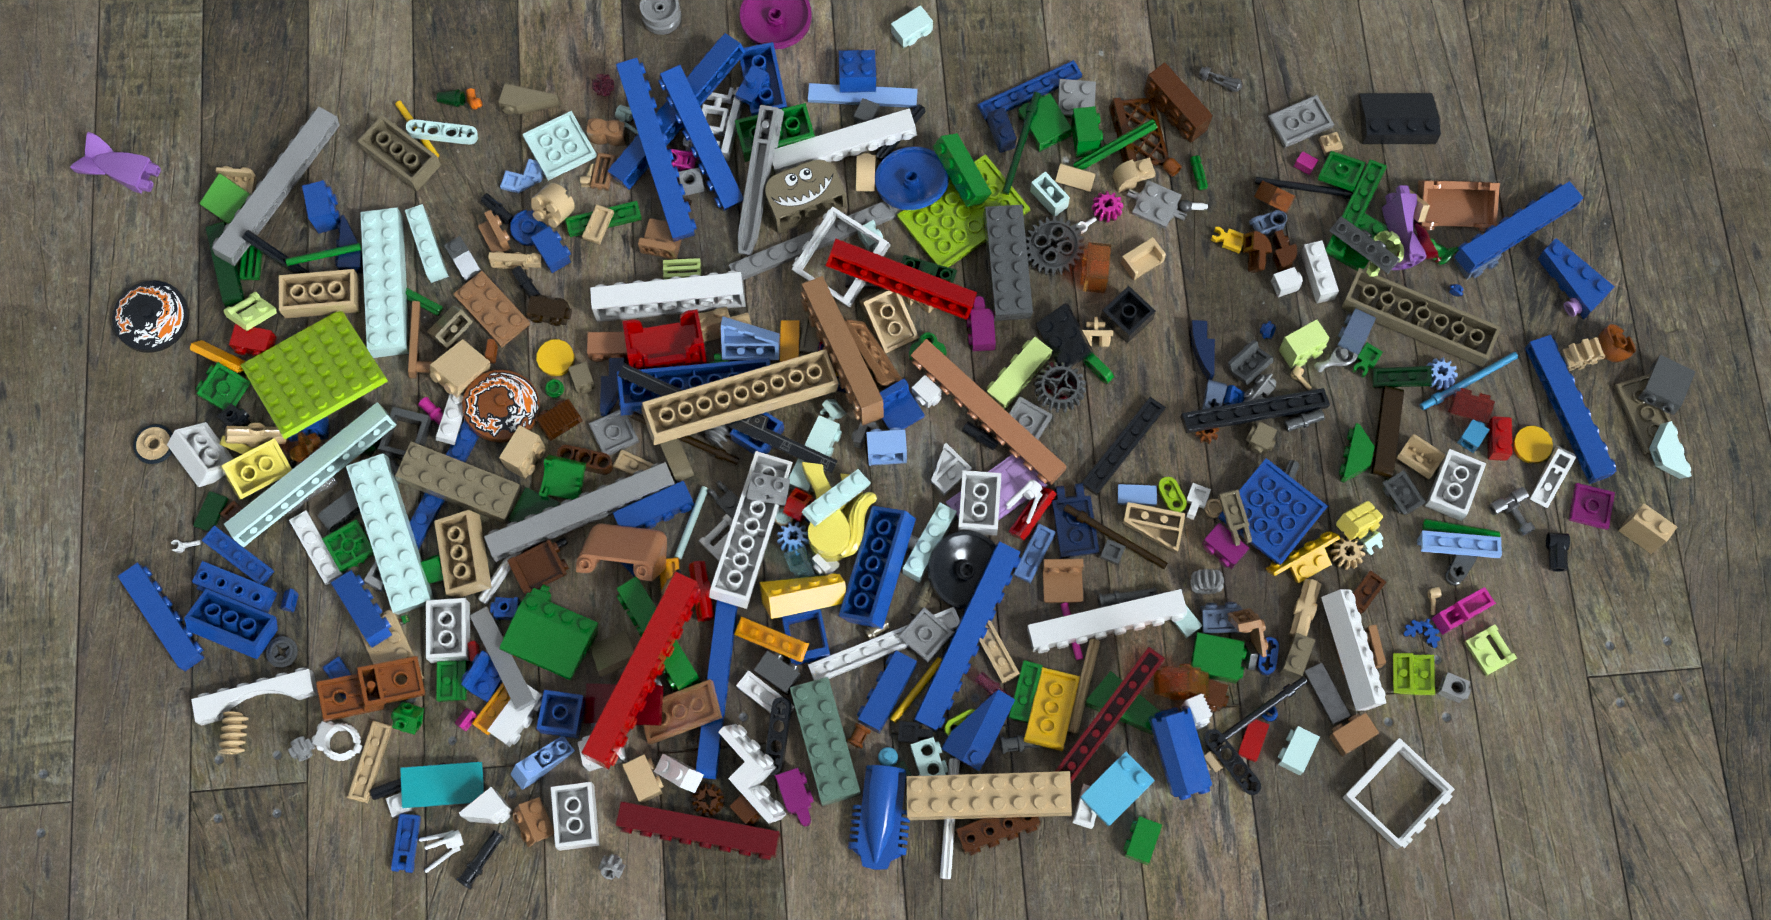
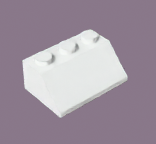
(199, 453)

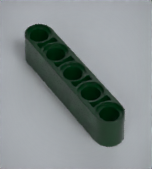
(227, 274)

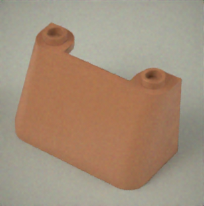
(1460, 203)
(625, 544)

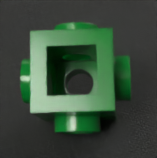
(407, 717)

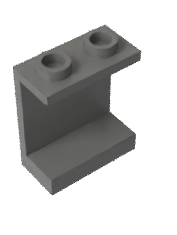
(1667, 385)

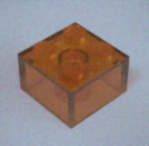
(1095, 267)
(1181, 682)

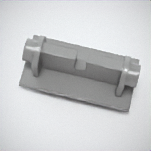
(1264, 385)

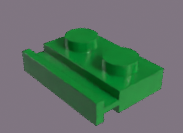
(449, 681)

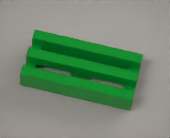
(250, 264)

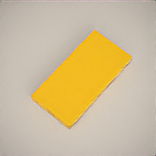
(1052, 709)

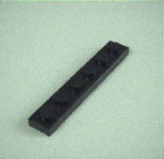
(1123, 446)

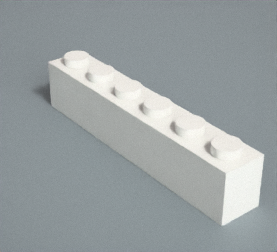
(1354, 650)

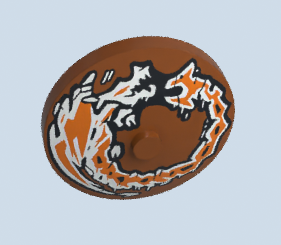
(499, 404)

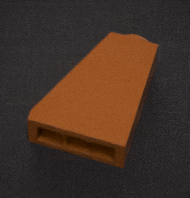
(1274, 196)

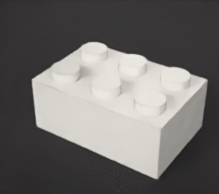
(1455, 485)
(980, 502)
(447, 630)
(575, 816)

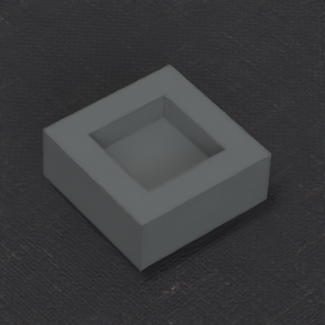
(1112, 552)

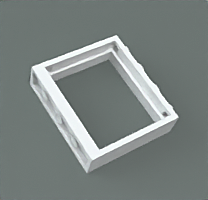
(819, 233)
(1430, 812)

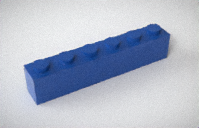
(161, 616)

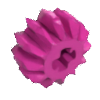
(1113, 203)

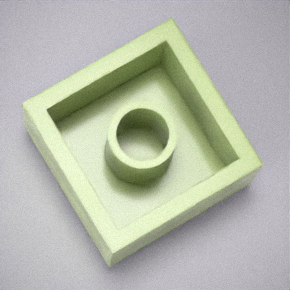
(1304, 344)

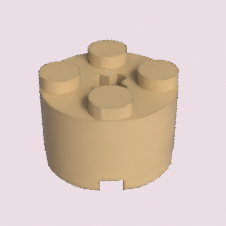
(552, 205)

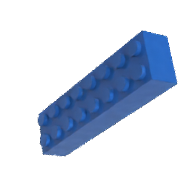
(682, 377)

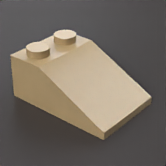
(889, 319)

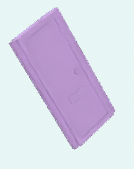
(1013, 479)

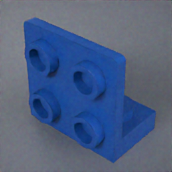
(900, 406)
(482, 678)

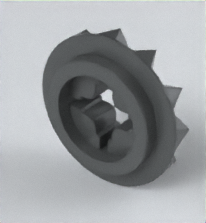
(273, 651)

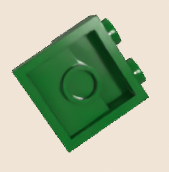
(222, 387)

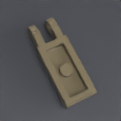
(1235, 515)

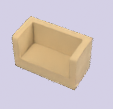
(1143, 258)

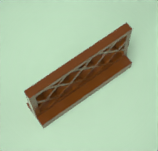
(1121, 127)

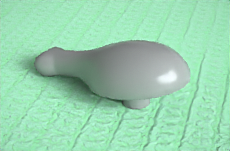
(1339, 357)

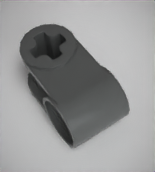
(1461, 565)

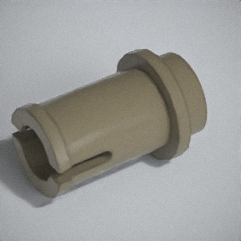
(872, 632)

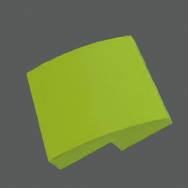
(1413, 674)

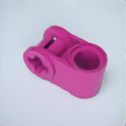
(683, 160)

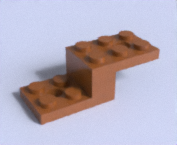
(370, 688)

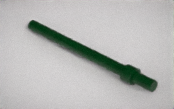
(1031, 112)

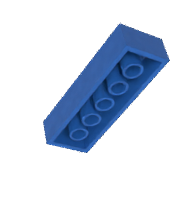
(877, 567)

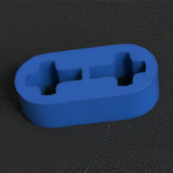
(1272, 658)

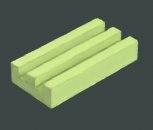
(675, 266)

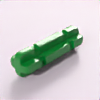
(1199, 173)

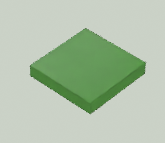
(224, 198)

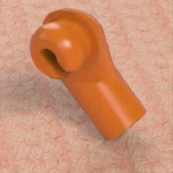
(473, 102)

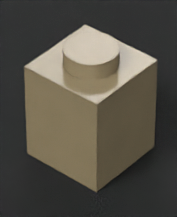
(582, 378)

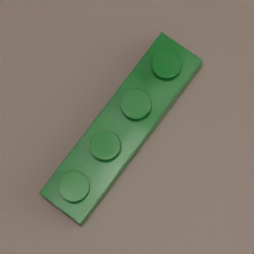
(622, 215)

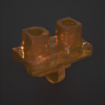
(306, 446)

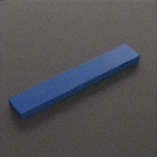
(1023, 93)

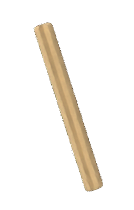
(1083, 686)

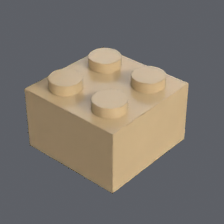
(522, 452)

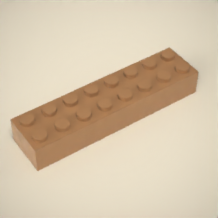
(842, 351)

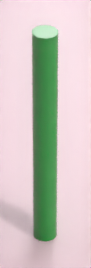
(323, 254)

